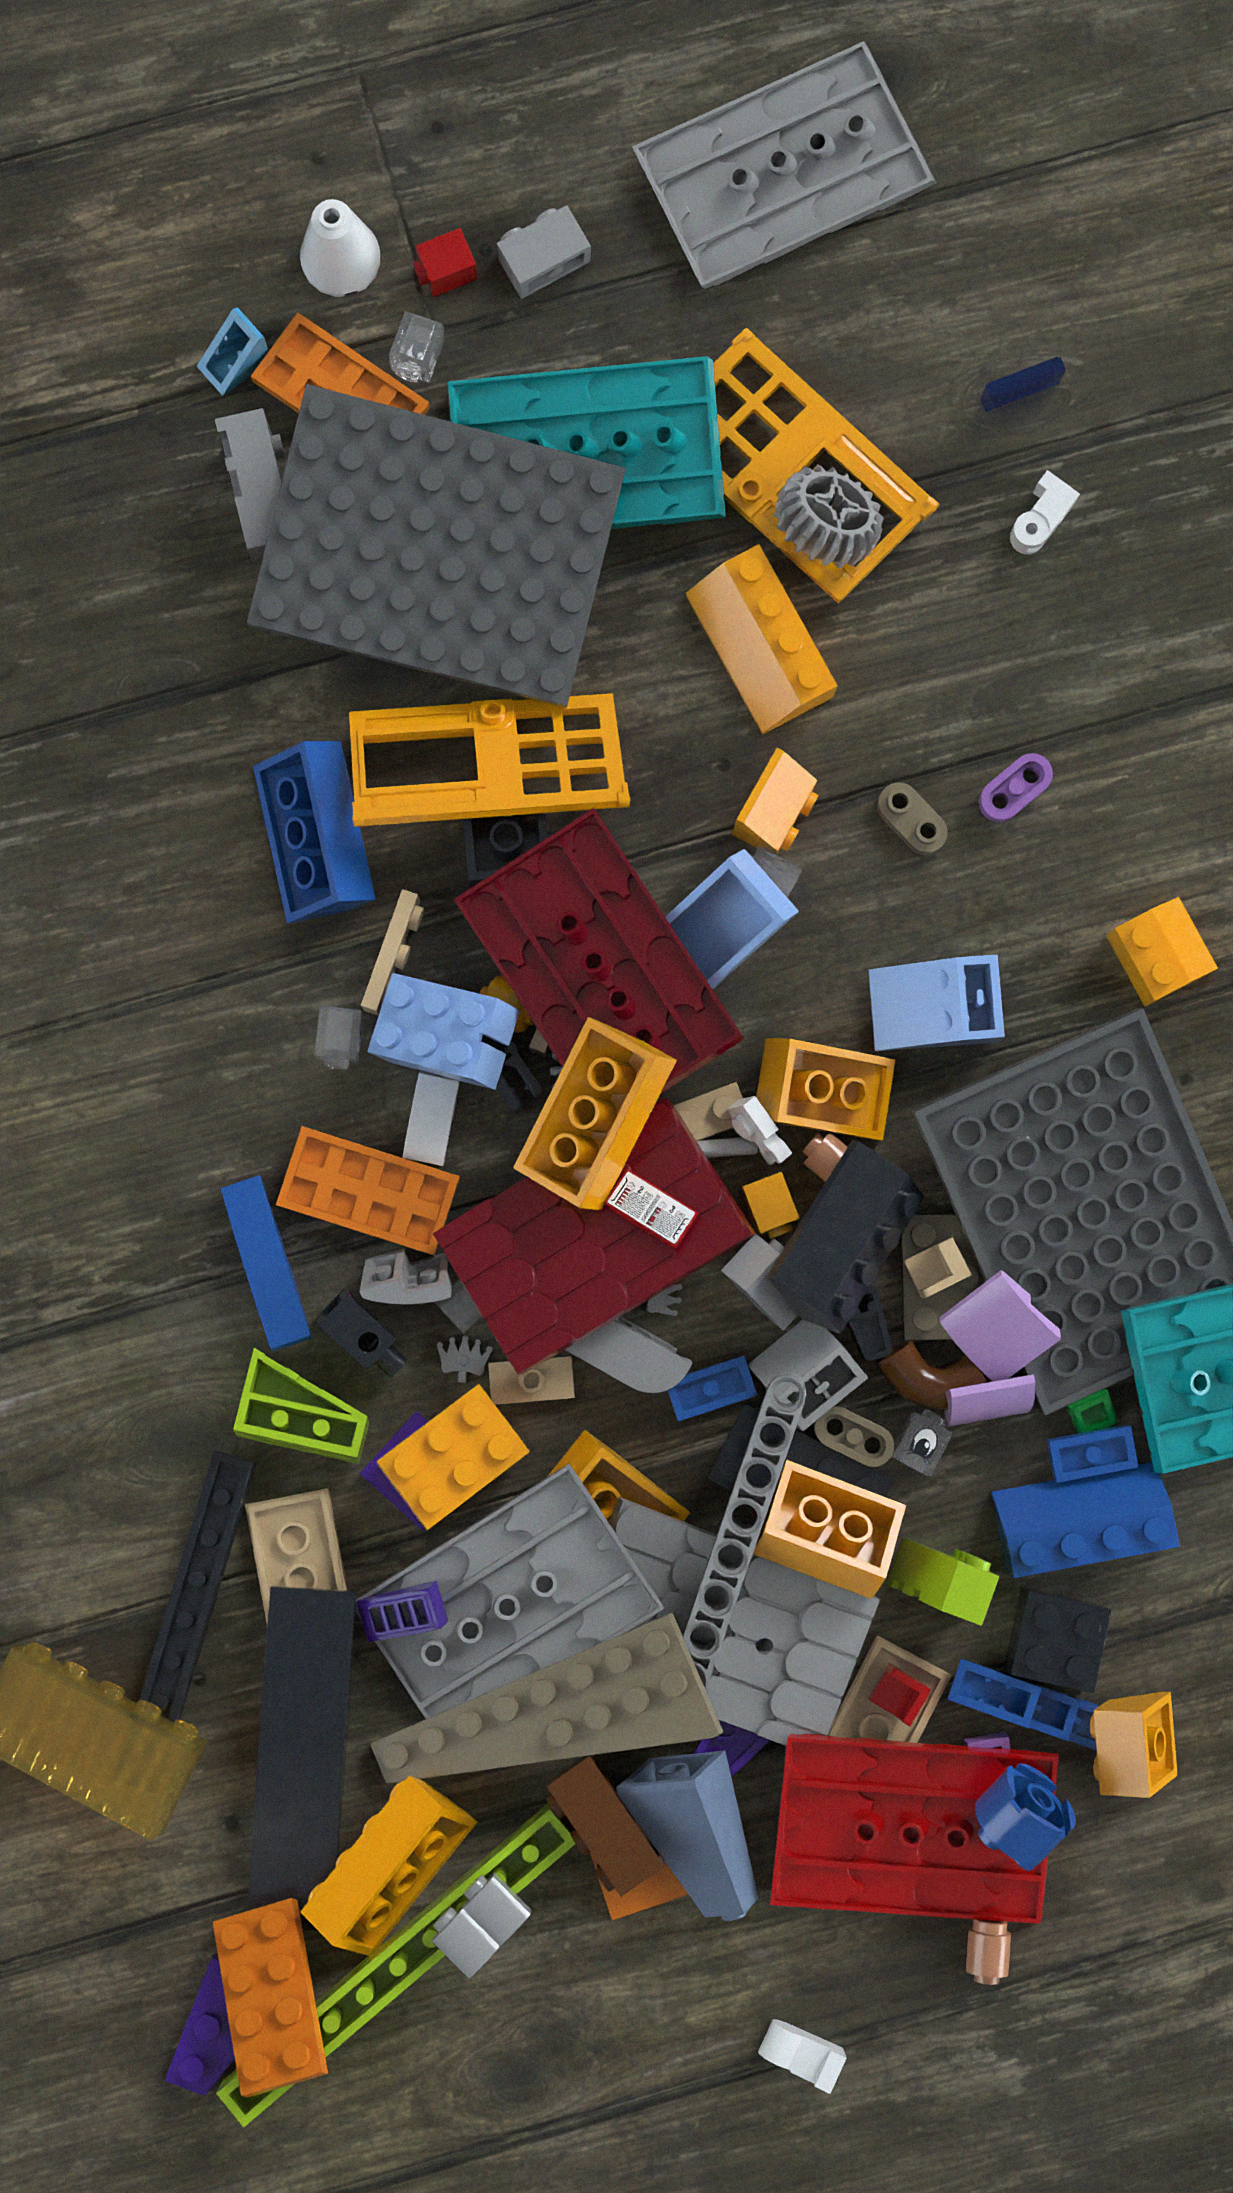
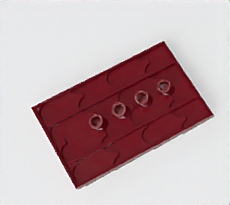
(591, 942)
(564, 1271)

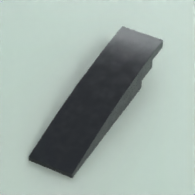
(301, 1743)

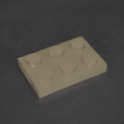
(920, 1314)

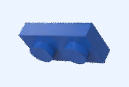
(712, 1388)
(1092, 1453)

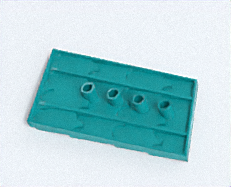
(637, 416)
(1184, 1376)

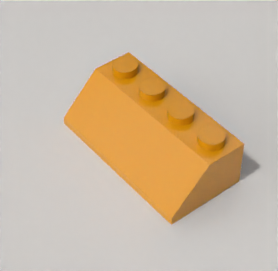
(761, 640)
(594, 1114)
(387, 1867)

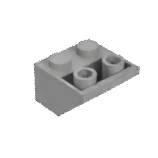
(818, 1360)

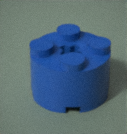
(1023, 1816)

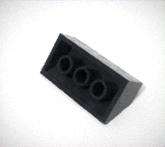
(845, 1237)

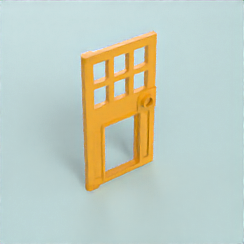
(798, 446)
(497, 759)

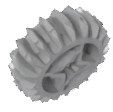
(828, 516)

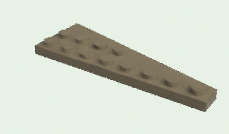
(599, 1701)

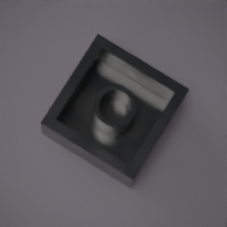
(499, 840)
(1057, 1640)

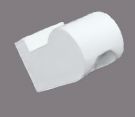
(1036, 526)
(803, 2054)

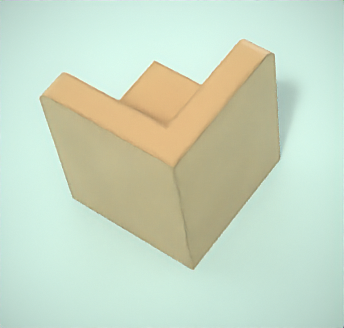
(937, 1268)

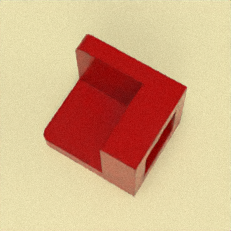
(899, 1694)

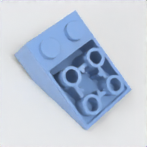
(937, 1003)

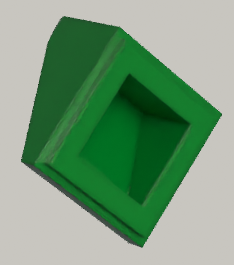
(1092, 1412)

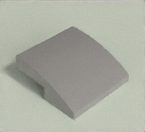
(398, 1281)

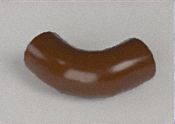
(922, 1382)

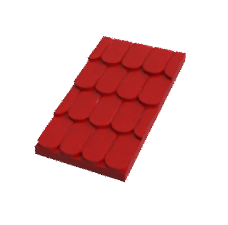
(898, 1830)

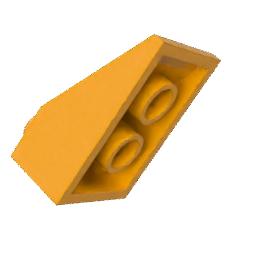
(825, 1088)
(610, 1477)

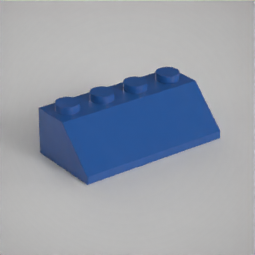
(312, 831)
(1083, 1520)

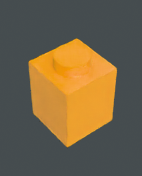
(770, 1205)

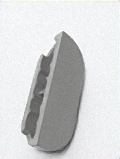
(633, 1356)

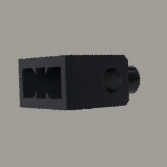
(347, 1320)

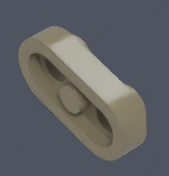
(909, 820)
(853, 1436)

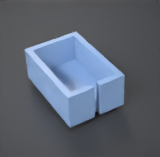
(730, 916)
(442, 1030)

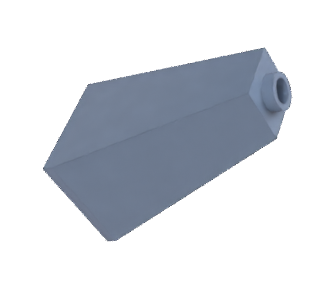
(696, 1826)

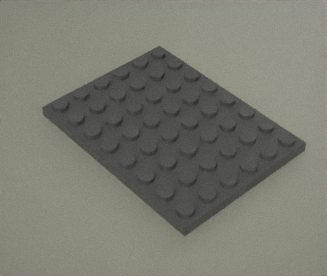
(435, 546)
(1083, 1193)

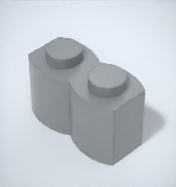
(480, 1924)

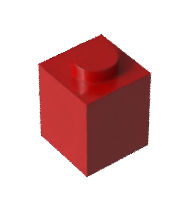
(445, 263)

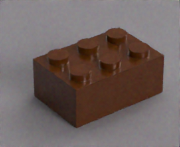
(603, 1825)

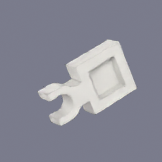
(756, 1126)

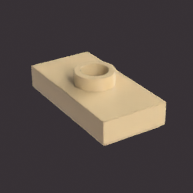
(545, 1382)

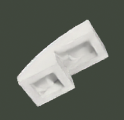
(431, 1118)

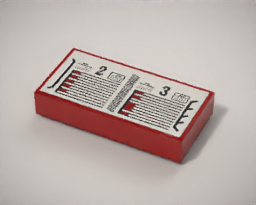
(651, 1209)

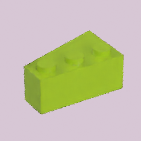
(297, 1415)
(946, 1582)

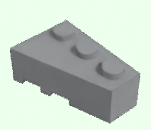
(254, 473)

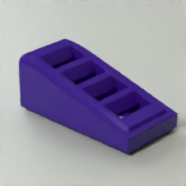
(431, 1602)

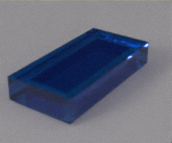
(1022, 383)

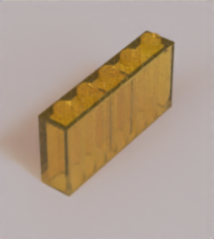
(94, 1740)

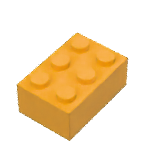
(452, 1457)
(830, 1530)

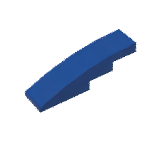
(266, 1263)
(1023, 1702)

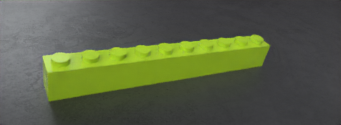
(411, 1948)

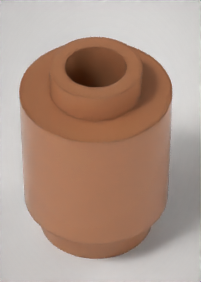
(823, 1154)
(988, 1951)

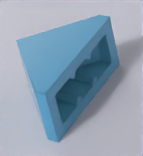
(233, 353)

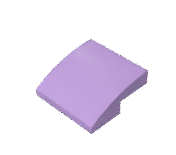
(999, 1327)
(990, 1400)

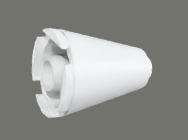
(339, 250)

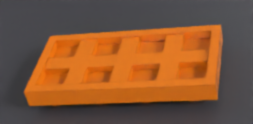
(316, 358)
(367, 1190)
(269, 1998)

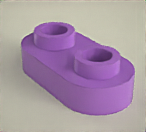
(1014, 788)

